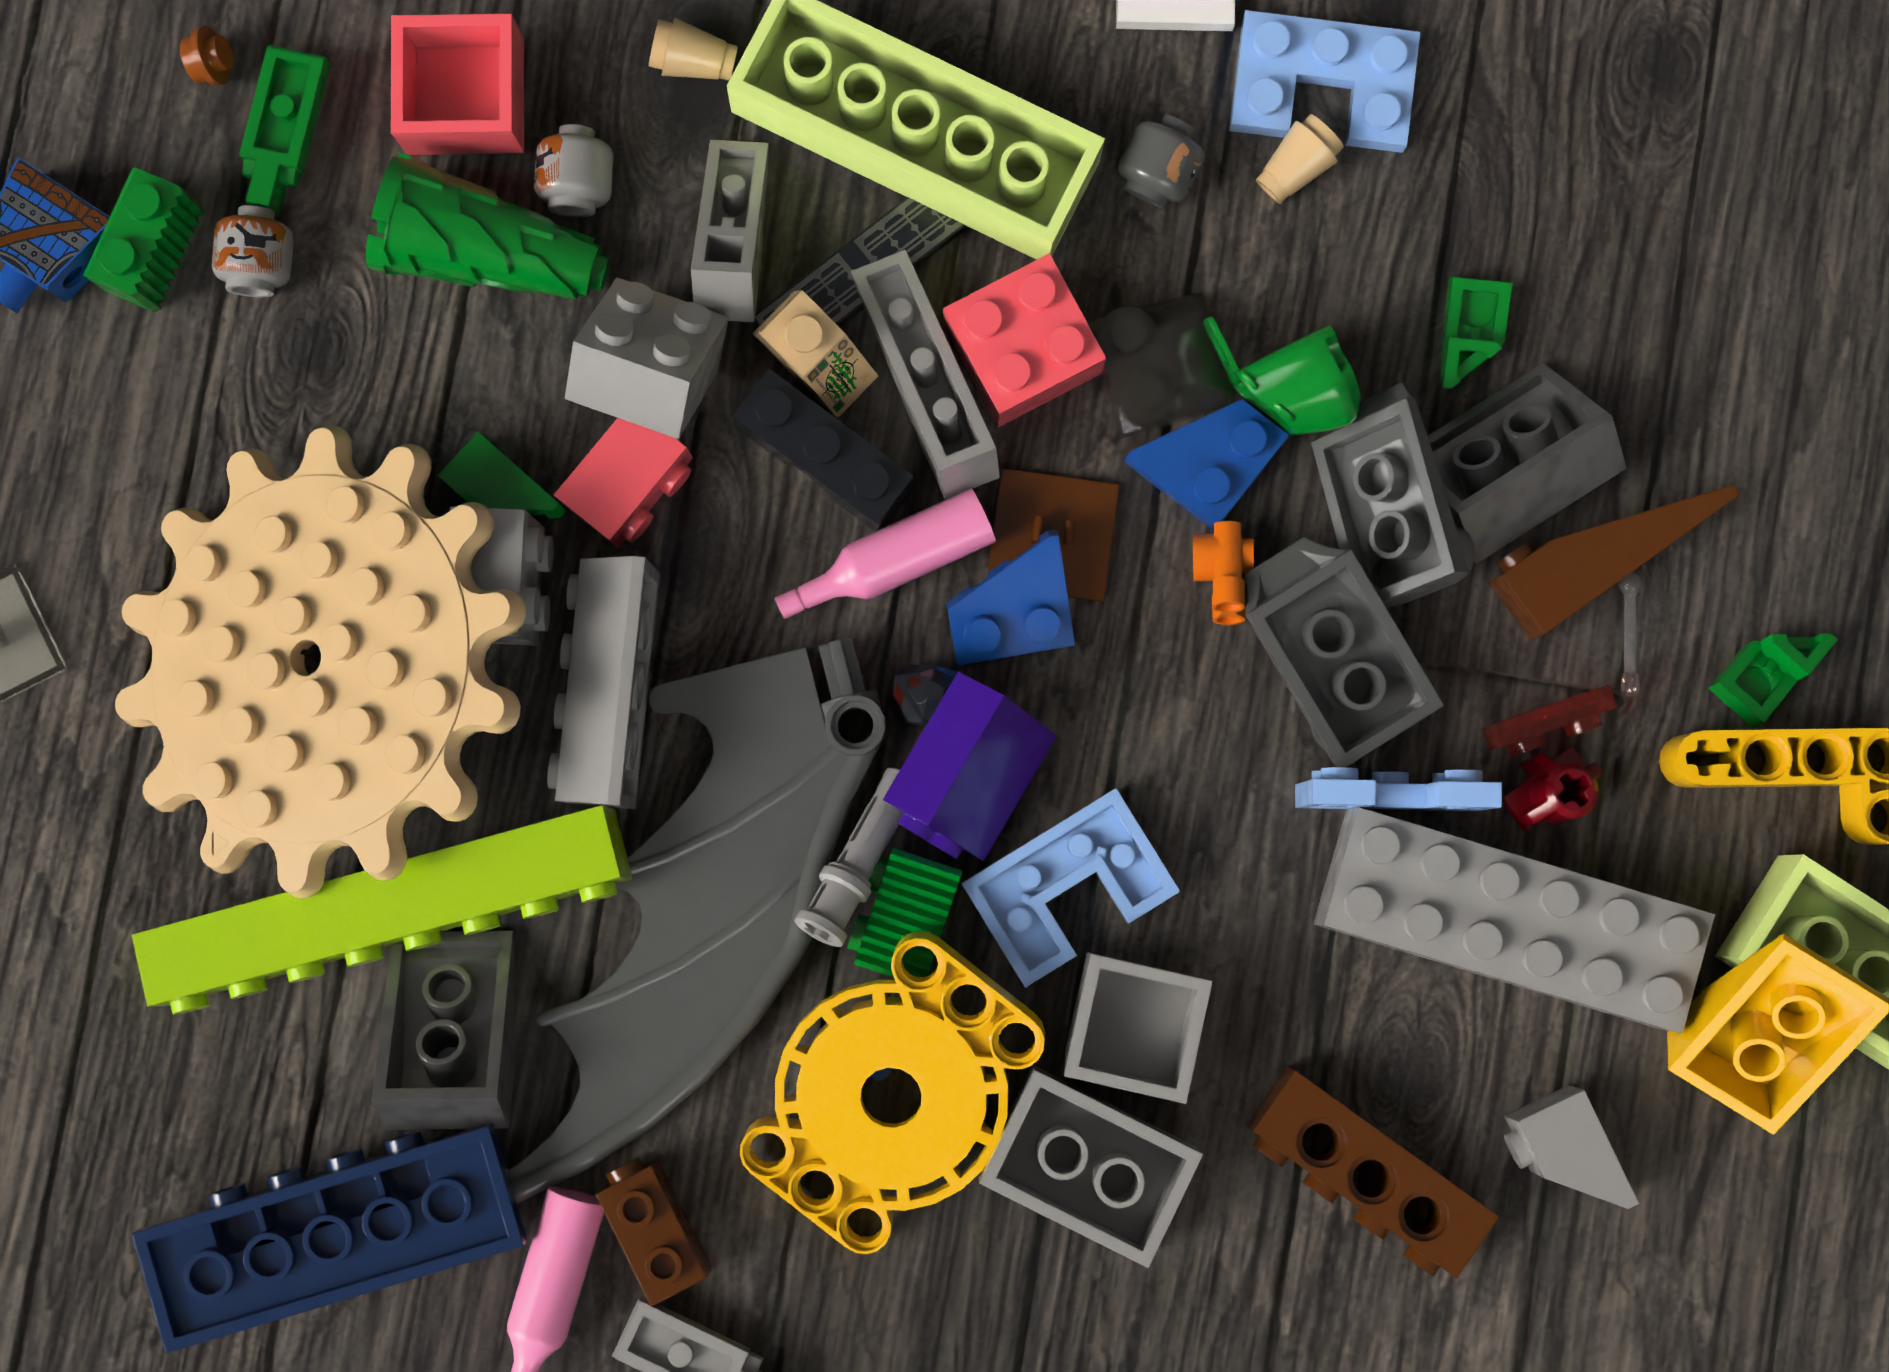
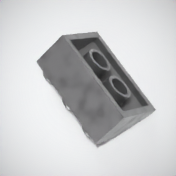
(1523, 457)

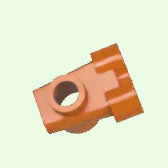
(1224, 559)

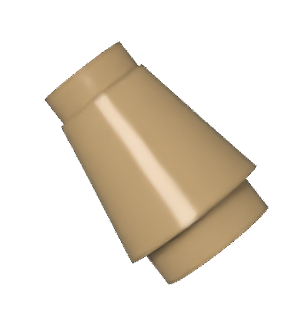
(690, 52)
(1300, 158)

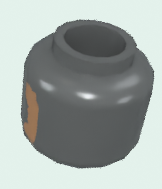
(1161, 161)

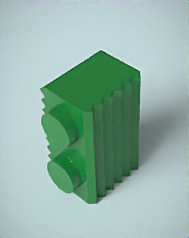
(144, 240)
(910, 898)

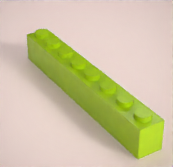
(362, 914)

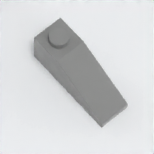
(731, 229)

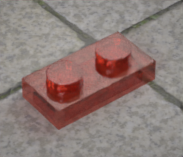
(1574, 714)

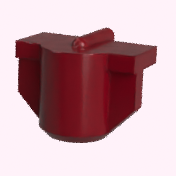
(1554, 790)

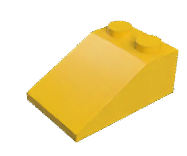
(1773, 1031)

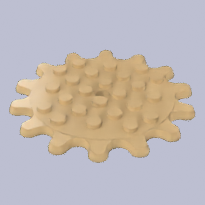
(397, 676)

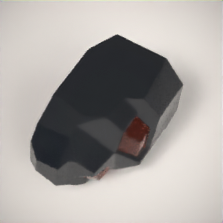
(918, 693)

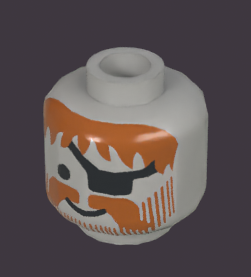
(574, 171)
(252, 252)

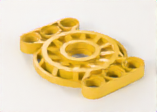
(907, 1033)

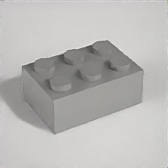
(1090, 1166)

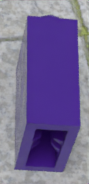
(968, 769)

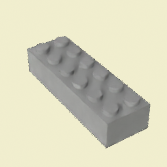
(1514, 919)

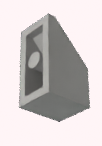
(1567, 1145)

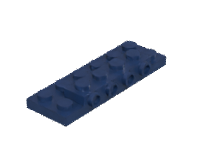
(328, 1234)

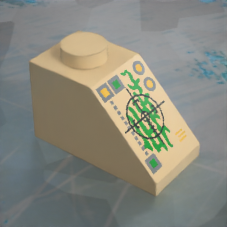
(816, 352)

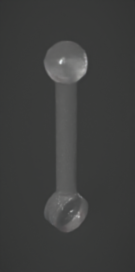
(1630, 587)

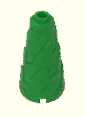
(470, 237)

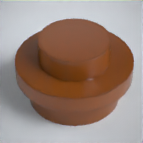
(207, 56)

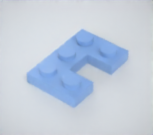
(1292, 49)
(1391, 791)
(1093, 840)

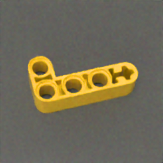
(1787, 766)

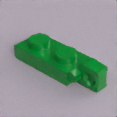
(282, 123)

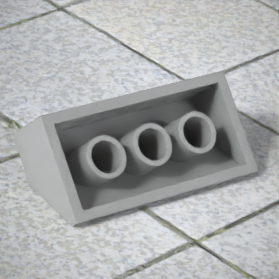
(606, 682)

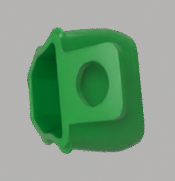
(1299, 386)

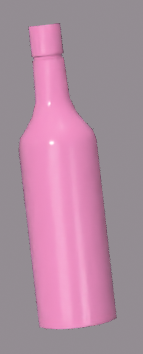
(898, 554)
(553, 1276)

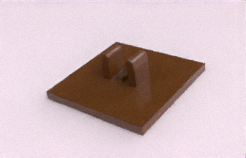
(1075, 507)

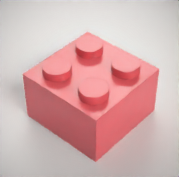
(457, 84)
(1023, 340)

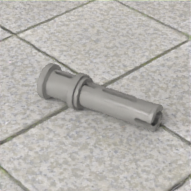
(847, 879)

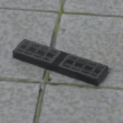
(904, 227)

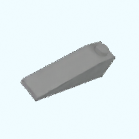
(927, 375)

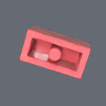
(624, 480)

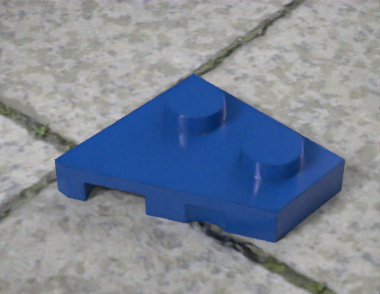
(1015, 609)

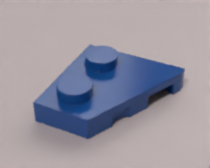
(1210, 460)

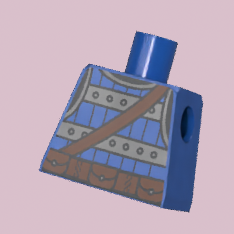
(44, 237)

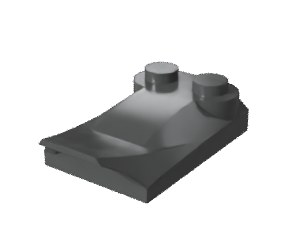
(1392, 500)
(1337, 649)

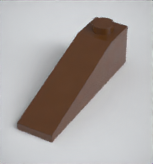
(1572, 570)

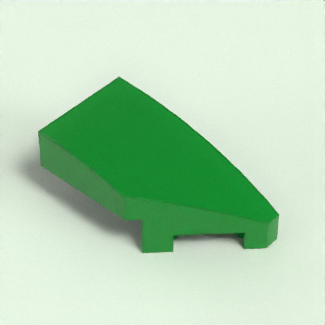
(1472, 325)
(491, 479)
(1766, 673)

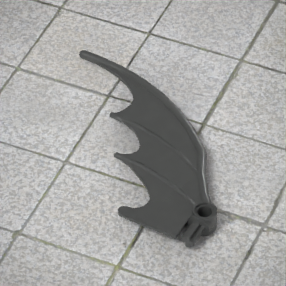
(713, 899)

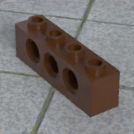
(1456, 1219)

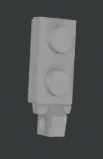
(669, 1342)

